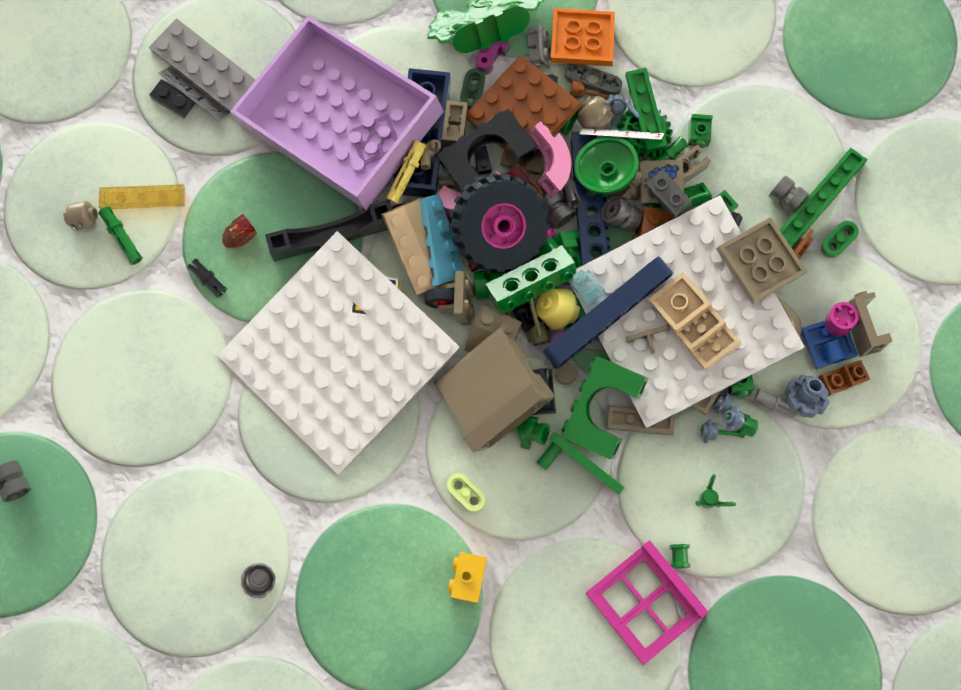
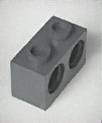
(669, 194)

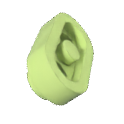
(467, 492)

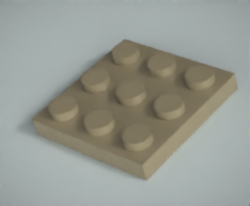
(761, 260)

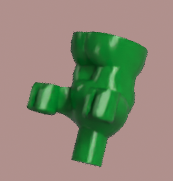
(532, 431)

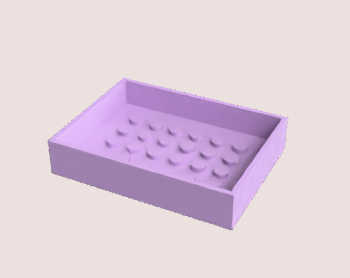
(320, 92)

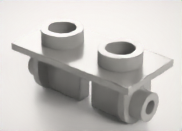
(538, 38)

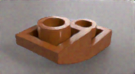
(844, 377)

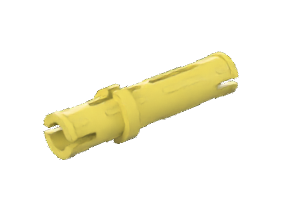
(406, 171)

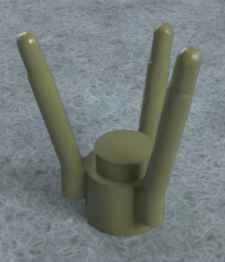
(538, 334)

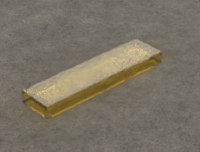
(142, 196)

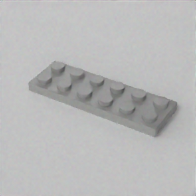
(202, 64)

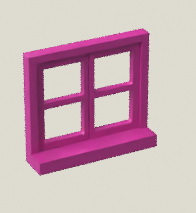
(671, 582)

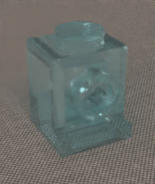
(588, 294)

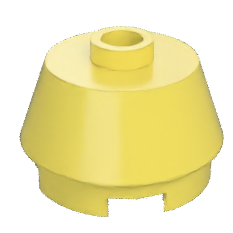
(557, 308)

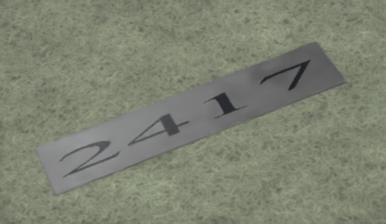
(193, 93)

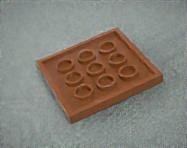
(528, 96)

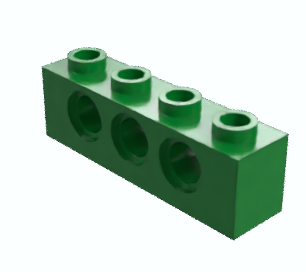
(531, 280)

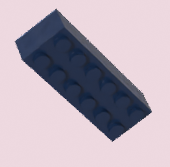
(425, 182)

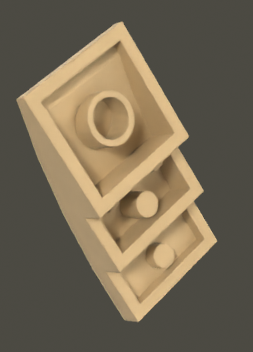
(694, 321)

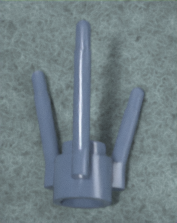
(618, 106)

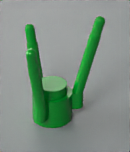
(710, 498)

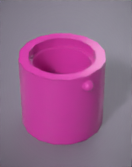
(841, 319)

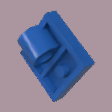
(826, 348)

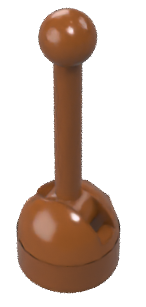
(578, 90)

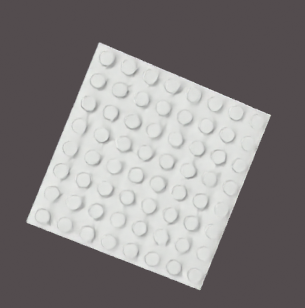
(334, 371)
(673, 373)

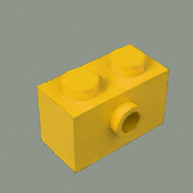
(468, 577)

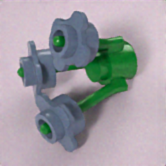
(732, 418)

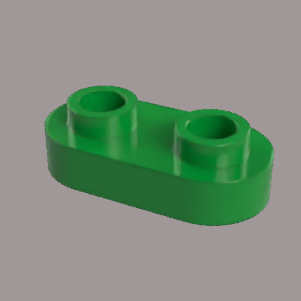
(839, 240)

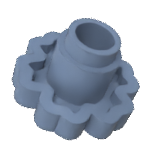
(807, 396)

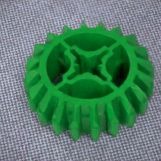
(626, 125)

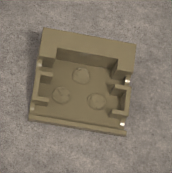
(493, 390)

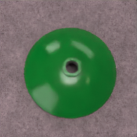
(605, 155)

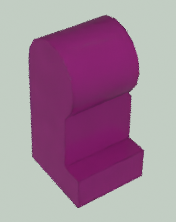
(486, 58)

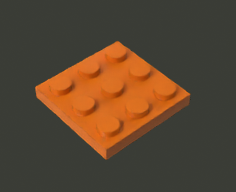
(582, 37)

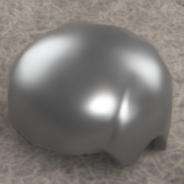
(258, 580)

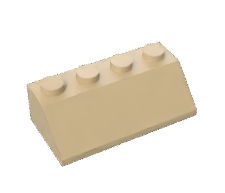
(409, 236)

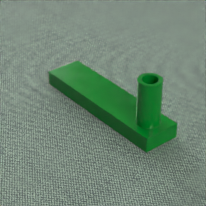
(645, 105)
(559, 444)

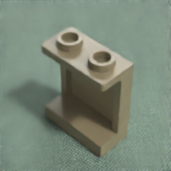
(864, 332)

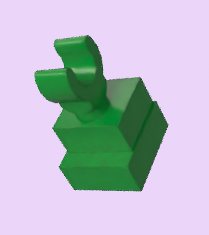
(568, 240)

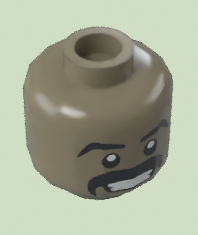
(80, 215)

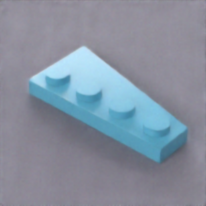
(444, 253)

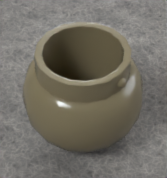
(594, 113)

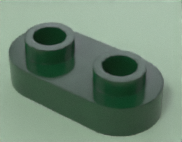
(472, 90)

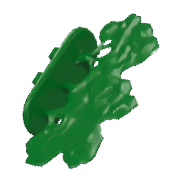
(482, 23)

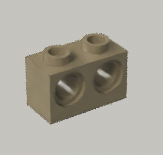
(454, 122)

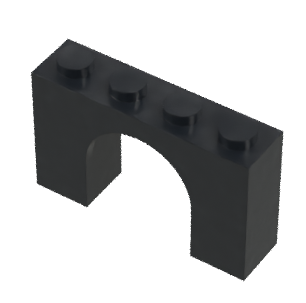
(501, 130)

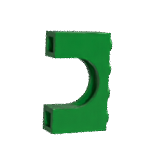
(580, 427)

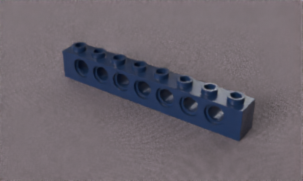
(584, 221)

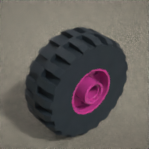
(477, 219)

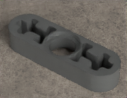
(609, 79)

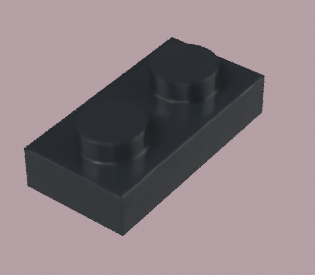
(172, 98)

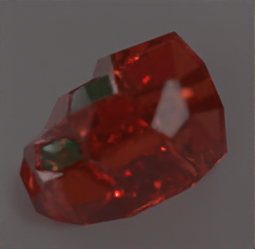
(238, 232)

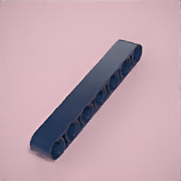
(607, 312)

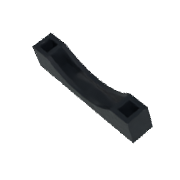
(298, 241)

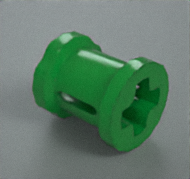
(680, 556)

